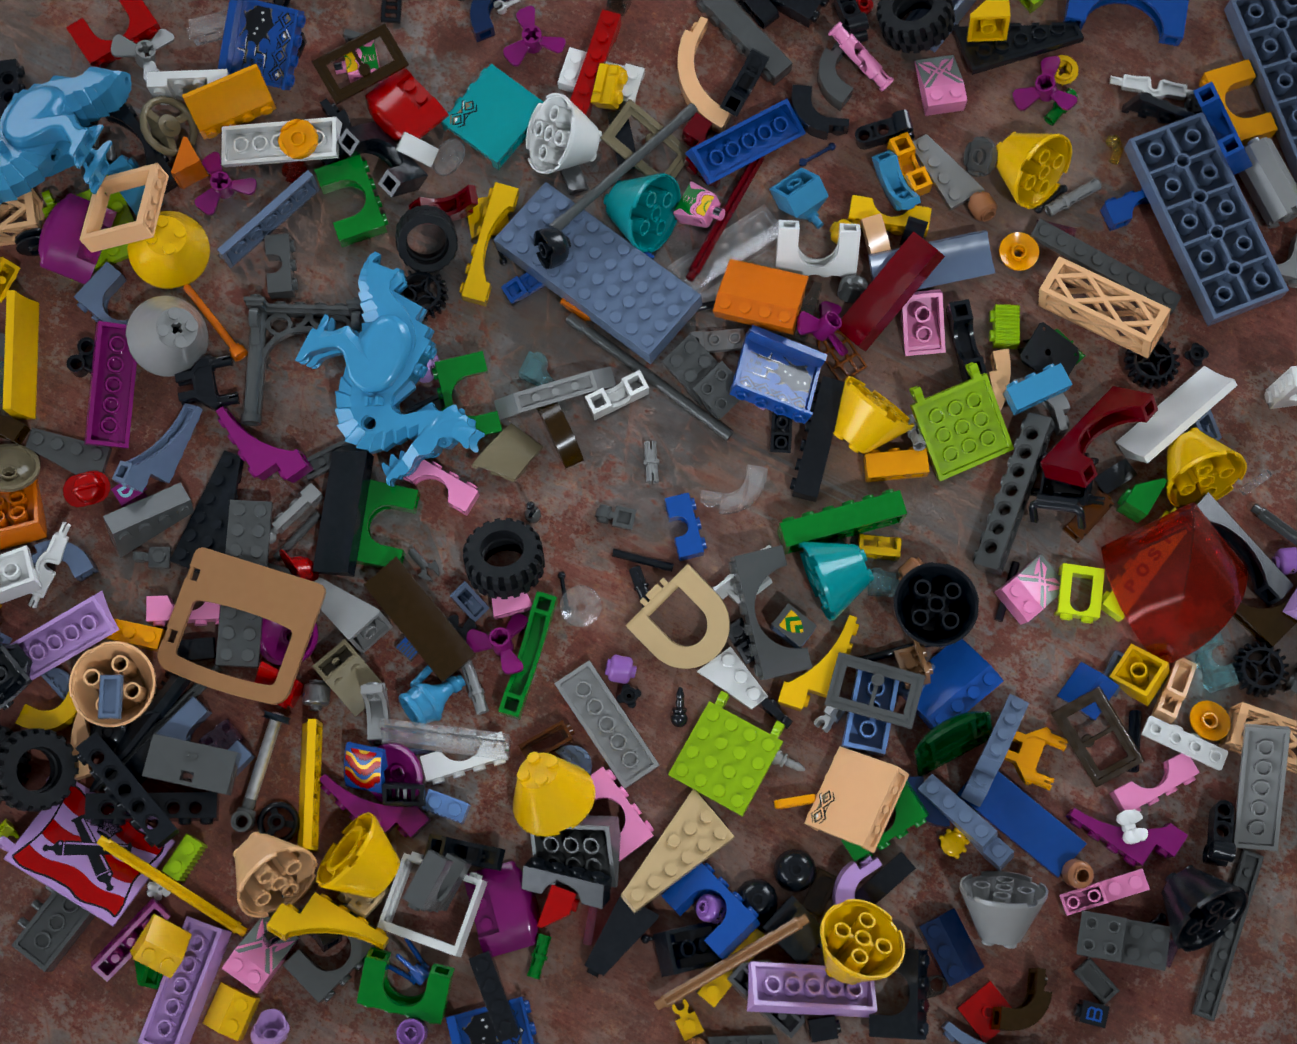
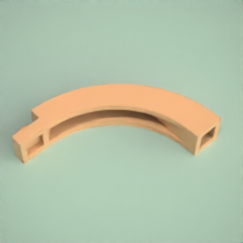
(688, 82)

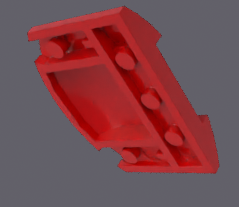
(404, 106)

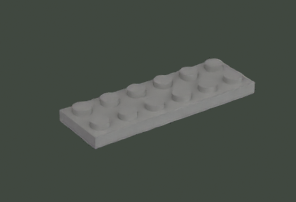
(607, 724)
(1261, 786)

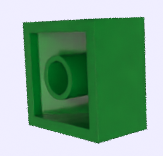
(1140, 499)

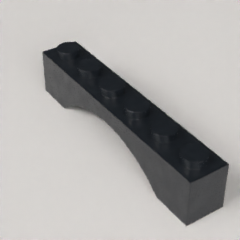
(126, 118)
(1266, 577)

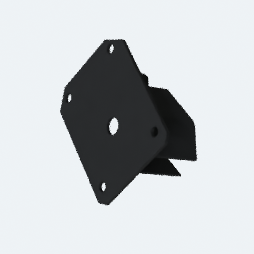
(1061, 350)

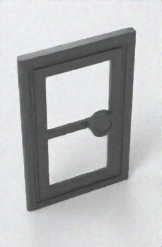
(880, 671)

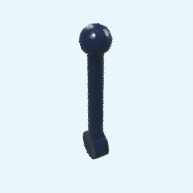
(803, 162)

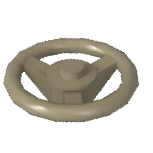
(166, 126)

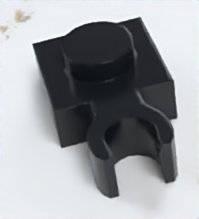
(772, 708)

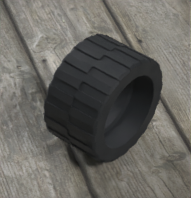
(426, 262)

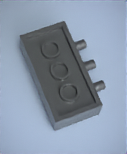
(51, 930)

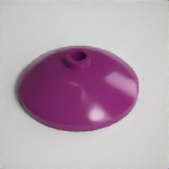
(276, 641)
(401, 758)

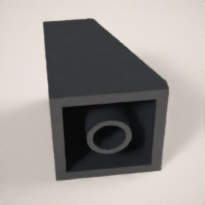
(802, 942)

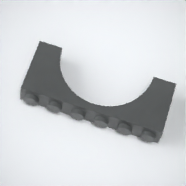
(749, 573)

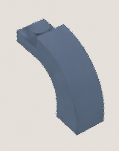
(77, 560)

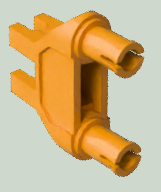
(1029, 753)

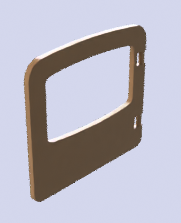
(254, 590)

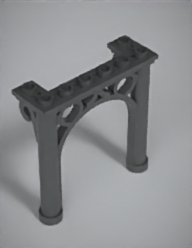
(258, 352)

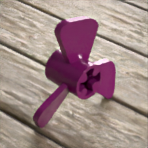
(516, 52)
(1027, 96)
(209, 200)
(824, 326)
(481, 641)

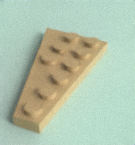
(683, 846)

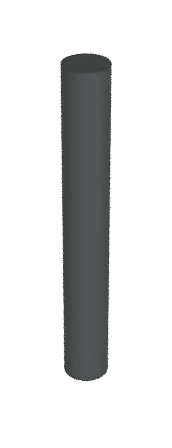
(299, 534)

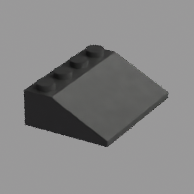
(589, 845)

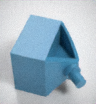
(801, 195)

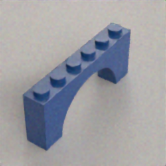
(1166, 14)

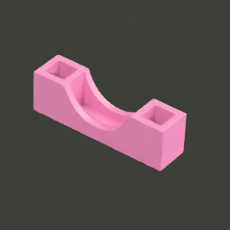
(460, 495)
(161, 607)
(1176, 771)

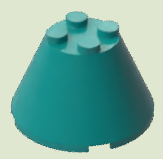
(644, 209)
(835, 574)

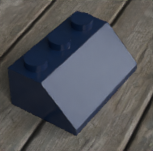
(950, 947)

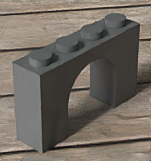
(436, 882)
(321, 982)

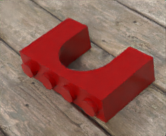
(98, 51)

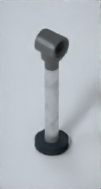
(258, 772)

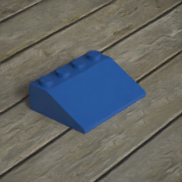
(956, 685)

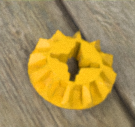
(1071, 70)

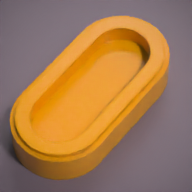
(794, 801)

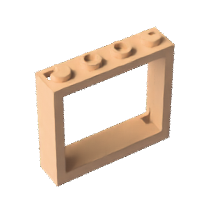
(144, 227)

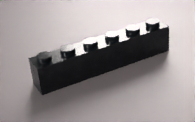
(818, 440)

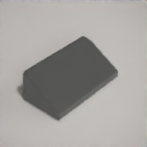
(574, 180)

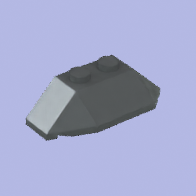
(786, 1023)

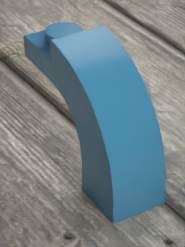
(893, 182)

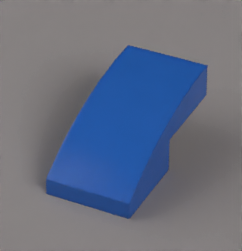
(521, 287)

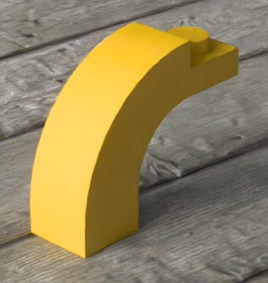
(53, 719)

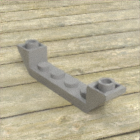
(554, 392)

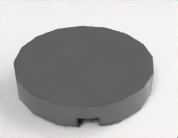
(980, 156)

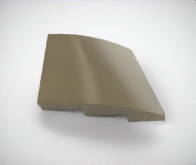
(508, 454)

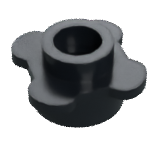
(1200, 350)
(626, 689)

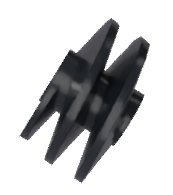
(28, 242)

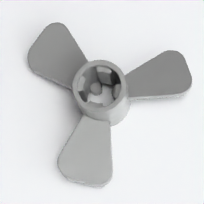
(125, 48)

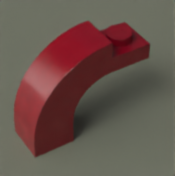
(456, 206)

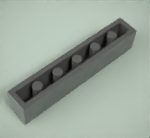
(746, 35)

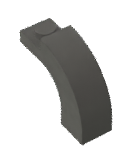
(829, 83)

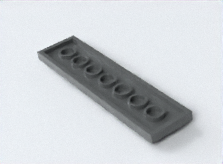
(248, 540)

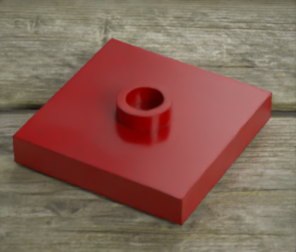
(979, 1008)

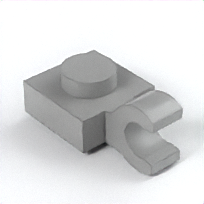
(831, 715)

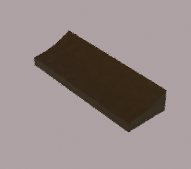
(419, 620)

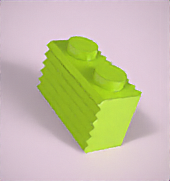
(1005, 326)
(184, 858)

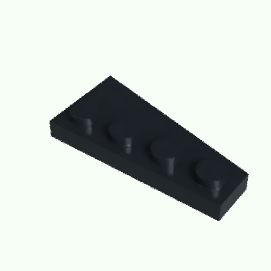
(1150, 106)

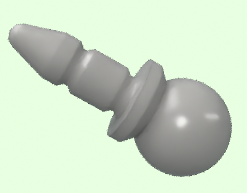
(782, 759)

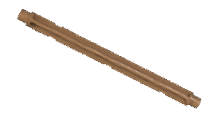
(731, 962)

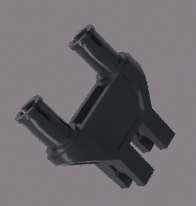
(204, 383)

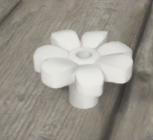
(156, 890)

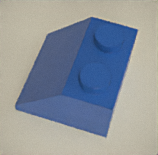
(1082, 681)

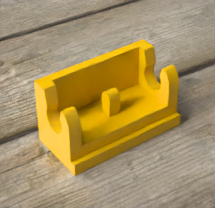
(880, 547)

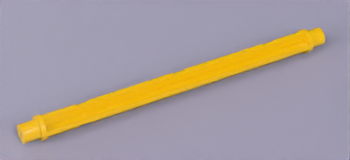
(172, 886)

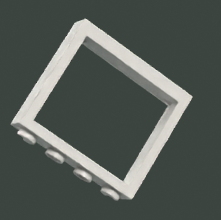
(394, 897)

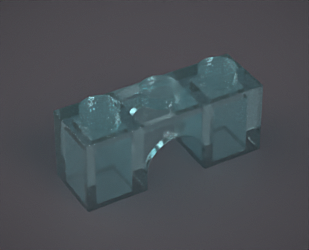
(1215, 676)

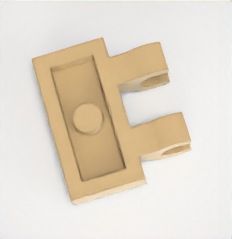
(361, 905)

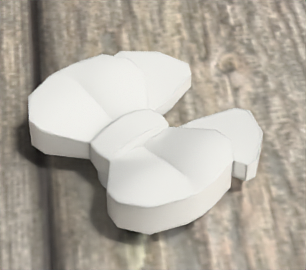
(1131, 833)

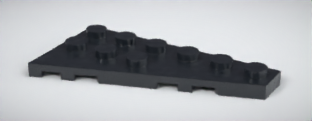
(1021, 43)
(210, 518)

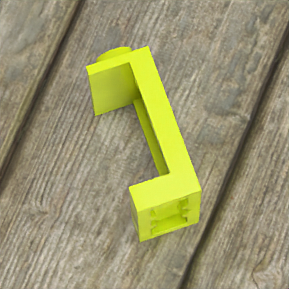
(1064, 607)

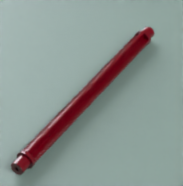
(719, 226)

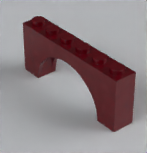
(1118, 406)

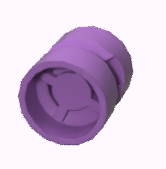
(412, 1031)

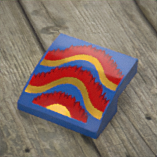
(364, 767)

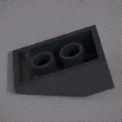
(685, 949)

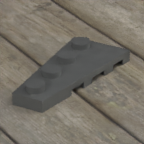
(68, 452)

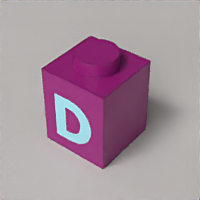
(127, 496)

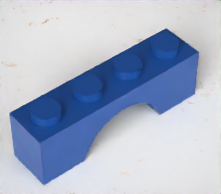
(1119, 211)

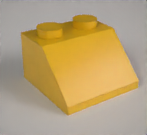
(989, 21)
(1140, 674)
(161, 946)
(231, 1011)

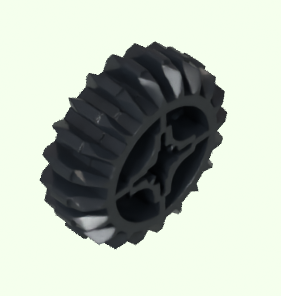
(424, 286)
(1153, 370)
(1251, 665)

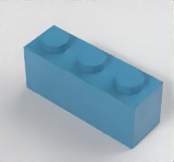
(134, 195)
(1037, 388)

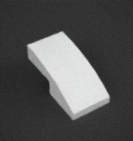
(417, 149)

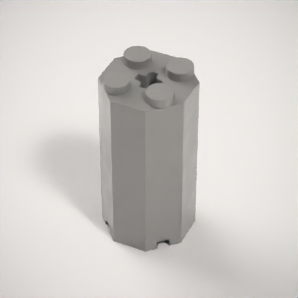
(1270, 183)

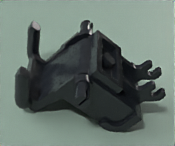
(1063, 497)

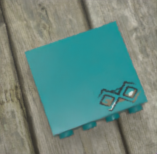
(493, 115)

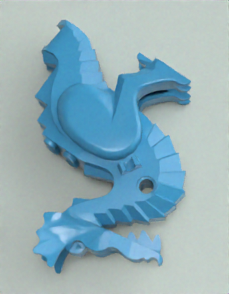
(48, 129)
(383, 371)

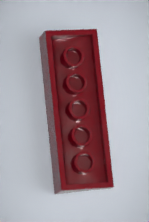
(890, 291)

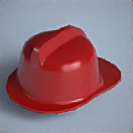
(86, 488)
(300, 566)

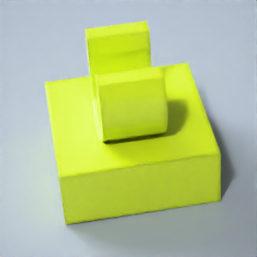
(7, 829)

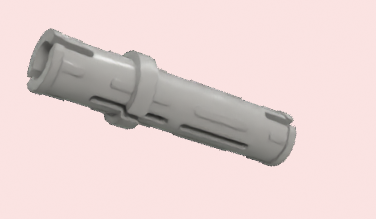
(1066, 200)
(476, 693)

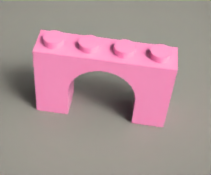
(635, 830)

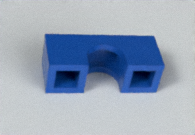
(681, 509)

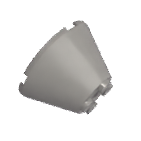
(167, 335)
(1002, 905)

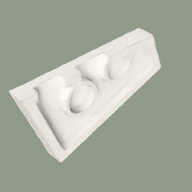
(733, 677)

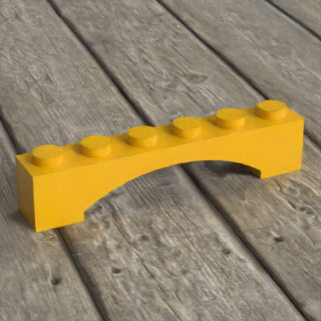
(502, 201)

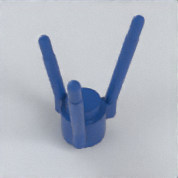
(417, 972)

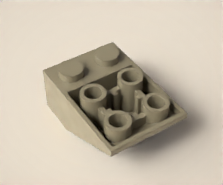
(345, 673)

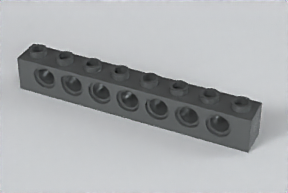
(996, 561)

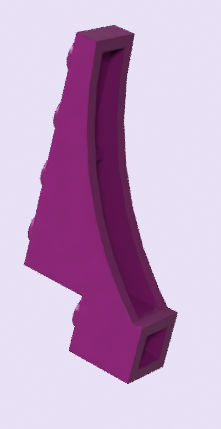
(261, 457)
(410, 819)
(1165, 839)

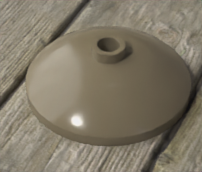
(17, 467)

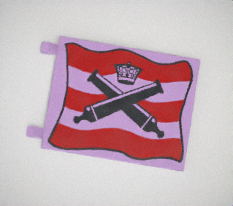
(65, 856)

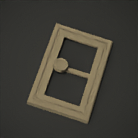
(653, 126)

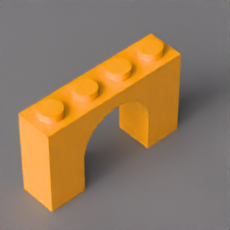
(1232, 78)

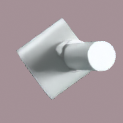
(504, 5)

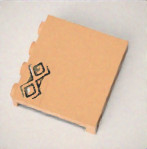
(857, 798)

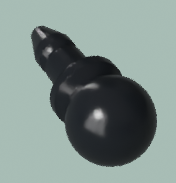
(679, 716)

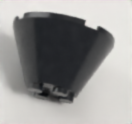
(936, 604)
(1200, 907)

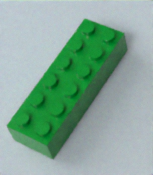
(843, 521)

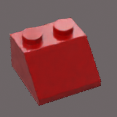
(268, 674)
(558, 906)

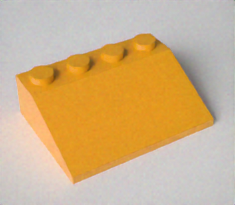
(229, 101)

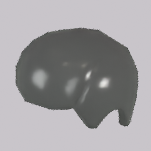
(851, 288)

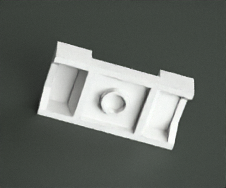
(573, 65)
(180, 82)

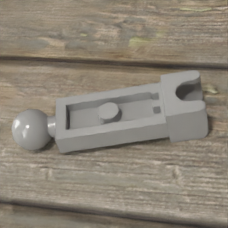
(721, 340)
(310, 497)

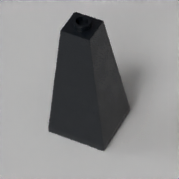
(618, 936)

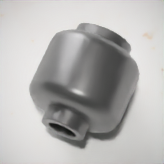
(316, 695)

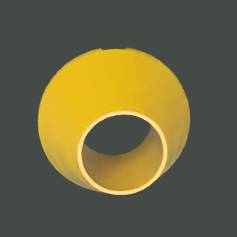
(361, 861)

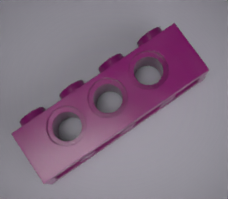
(117, 951)

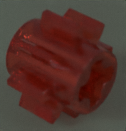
(293, 170)

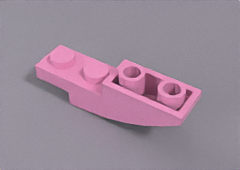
(1104, 892)

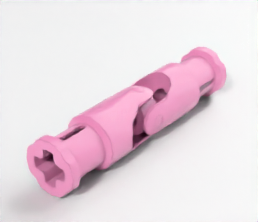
(863, 59)

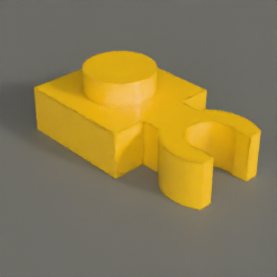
(688, 1023)

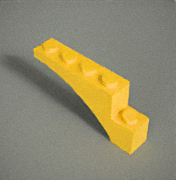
(818, 679)
(323, 917)

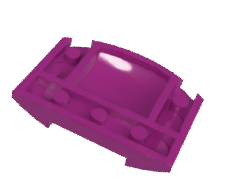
(60, 243)
(507, 912)

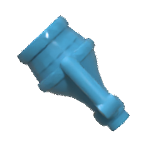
(425, 701)

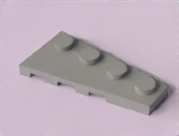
(947, 175)

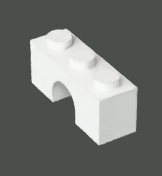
(627, 391)

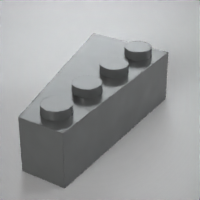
(147, 518)

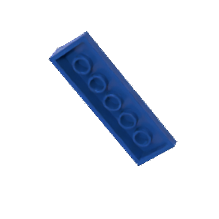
(746, 142)
(1028, 825)

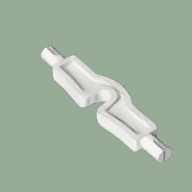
(1165, 88)
(54, 555)

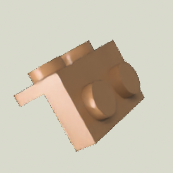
(914, 660)

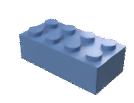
(866, 733)

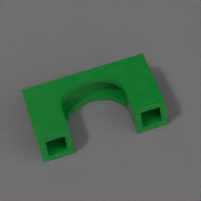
(353, 173)
(455, 369)
(382, 498)
(908, 813)
(378, 993)

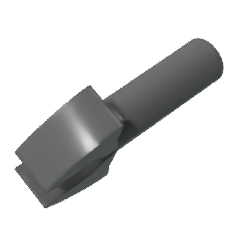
(424, 565)

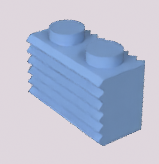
(446, 806)

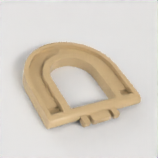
(706, 599)

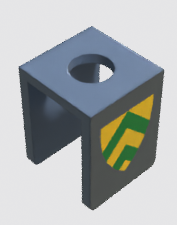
(793, 627)

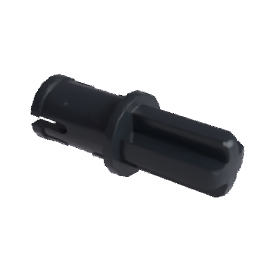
(640, 583)

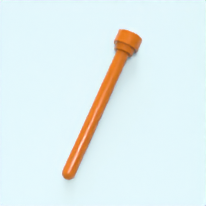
(236, 350)

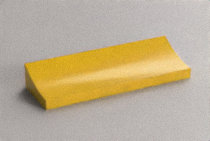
(20, 356)
(310, 784)

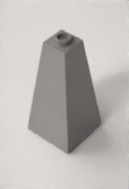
(353, 617)

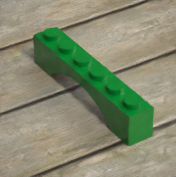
(529, 654)

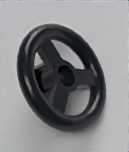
(272, 807)

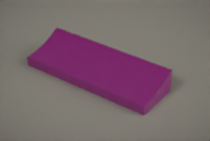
(110, 388)

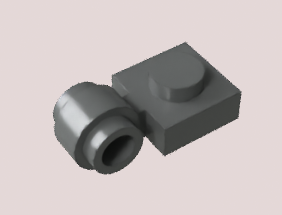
(622, 517)

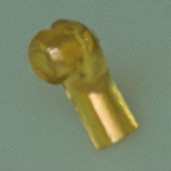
(1117, 147)

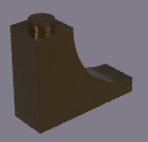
(1265, 623)

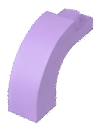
(850, 877)

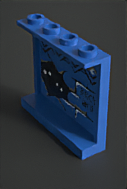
(263, 36)
(777, 374)
(477, 1027)

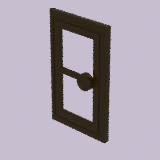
(369, 79)
(1079, 745)

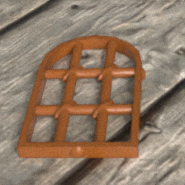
(848, 358)

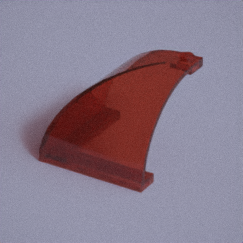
(1175, 582)

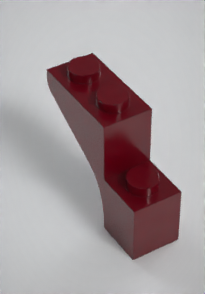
(693, 134)

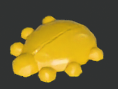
(953, 843)

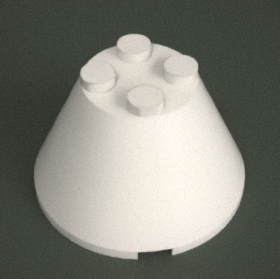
(560, 135)

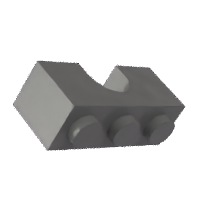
(281, 283)

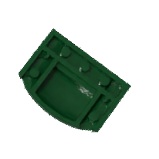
(952, 740)

